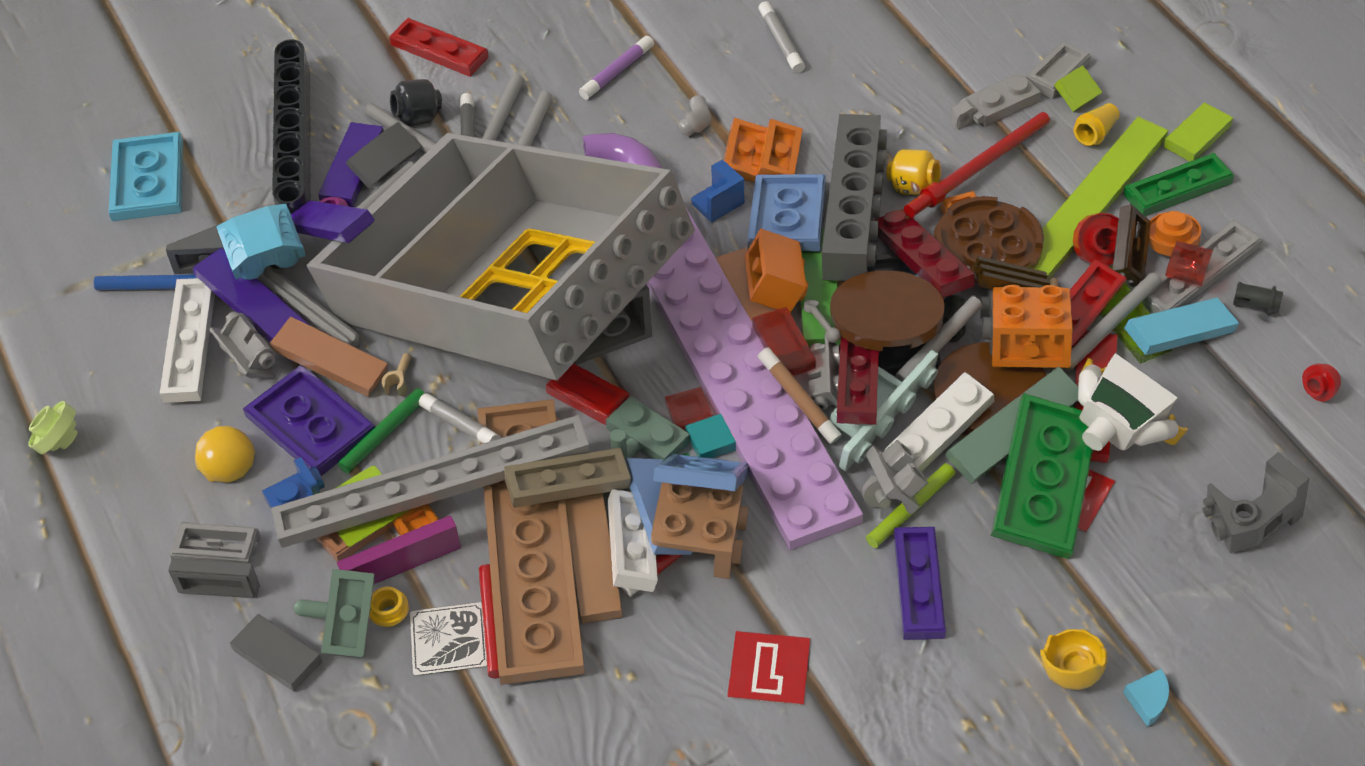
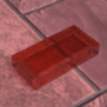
(785, 339)

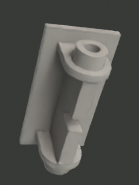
(250, 354)
(825, 389)

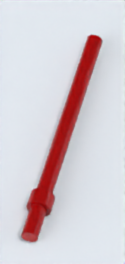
(936, 192)

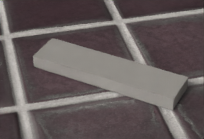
(1229, 248)

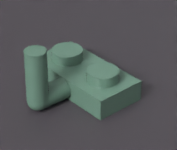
(641, 429)
(345, 612)

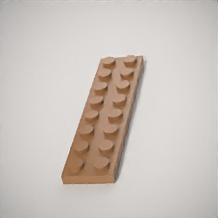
(530, 568)

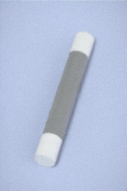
(781, 37)
(457, 419)

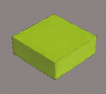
(1078, 88)

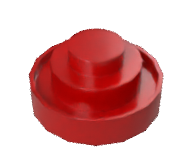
(1096, 238)

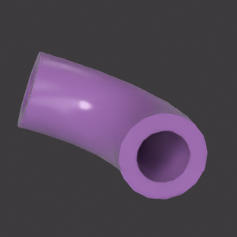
(619, 148)

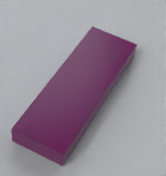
(405, 551)

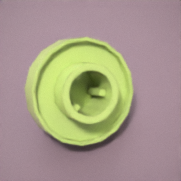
(53, 428)

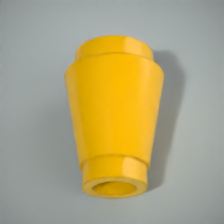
(1095, 125)

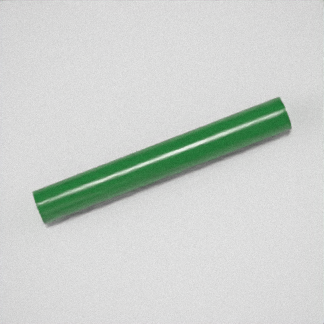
(380, 432)

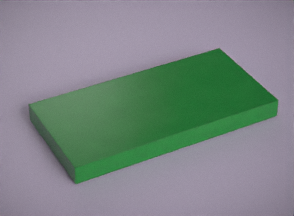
(1044, 478)

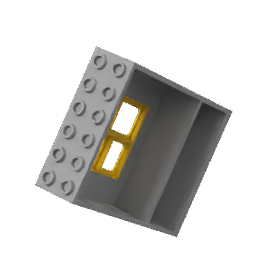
(469, 215)

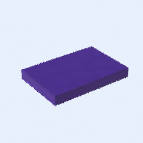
(308, 420)

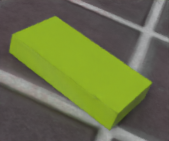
(1198, 132)

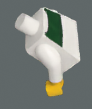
(1125, 407)

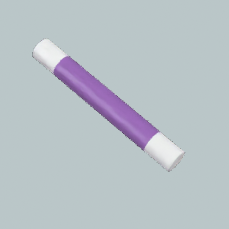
(616, 67)

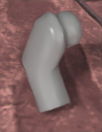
(698, 118)

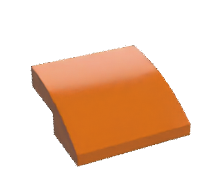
(761, 149)

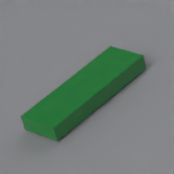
(1178, 184)

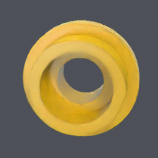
(384, 598)

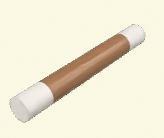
(799, 395)

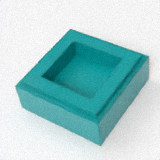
(711, 437)

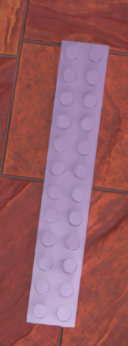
(769, 428)

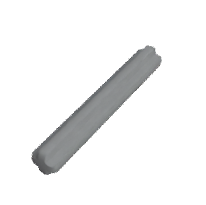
(307, 307)

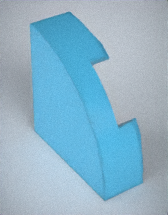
(1148, 696)

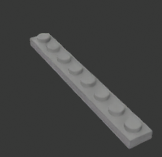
(424, 482)

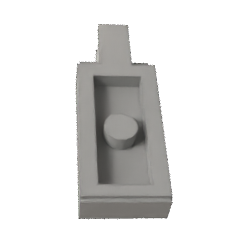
(995, 102)

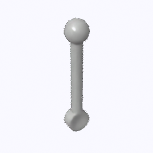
(832, 334)

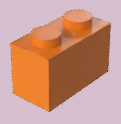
(775, 271)

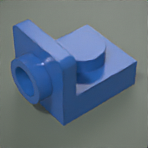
(298, 486)

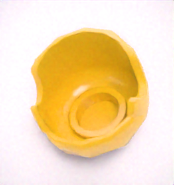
(224, 454)
(1074, 659)

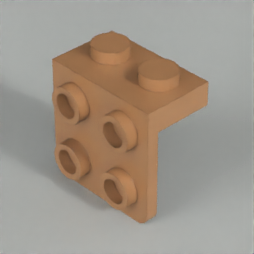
(701, 522)

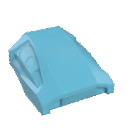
(260, 240)

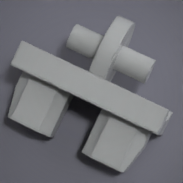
(893, 477)

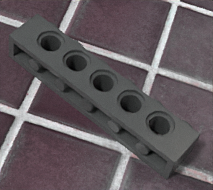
(852, 197)

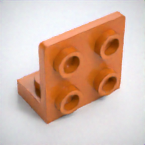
(1031, 327)

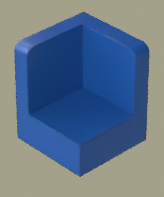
(723, 195)

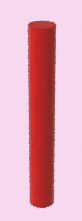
(488, 620)

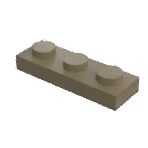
(566, 477)

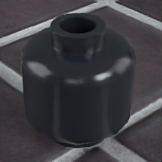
(415, 101)

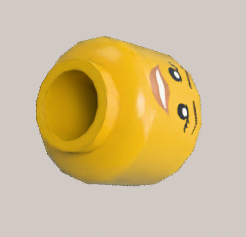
(913, 171)

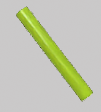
(900, 515)

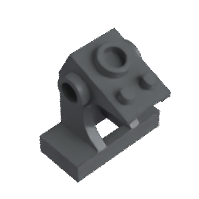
(1280, 502)

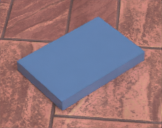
(789, 207)
(701, 472)

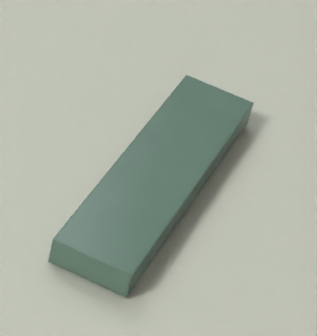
(991, 440)

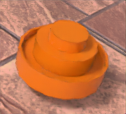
(1173, 227)

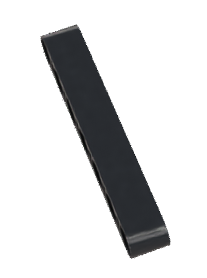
(291, 126)

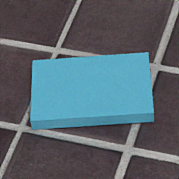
(146, 176)

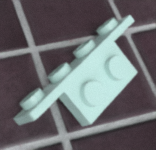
(891, 398)

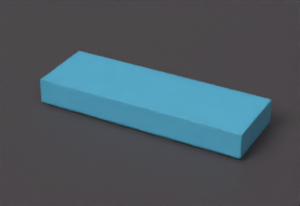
(1181, 326)

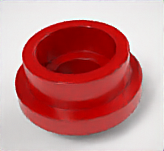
(1321, 381)

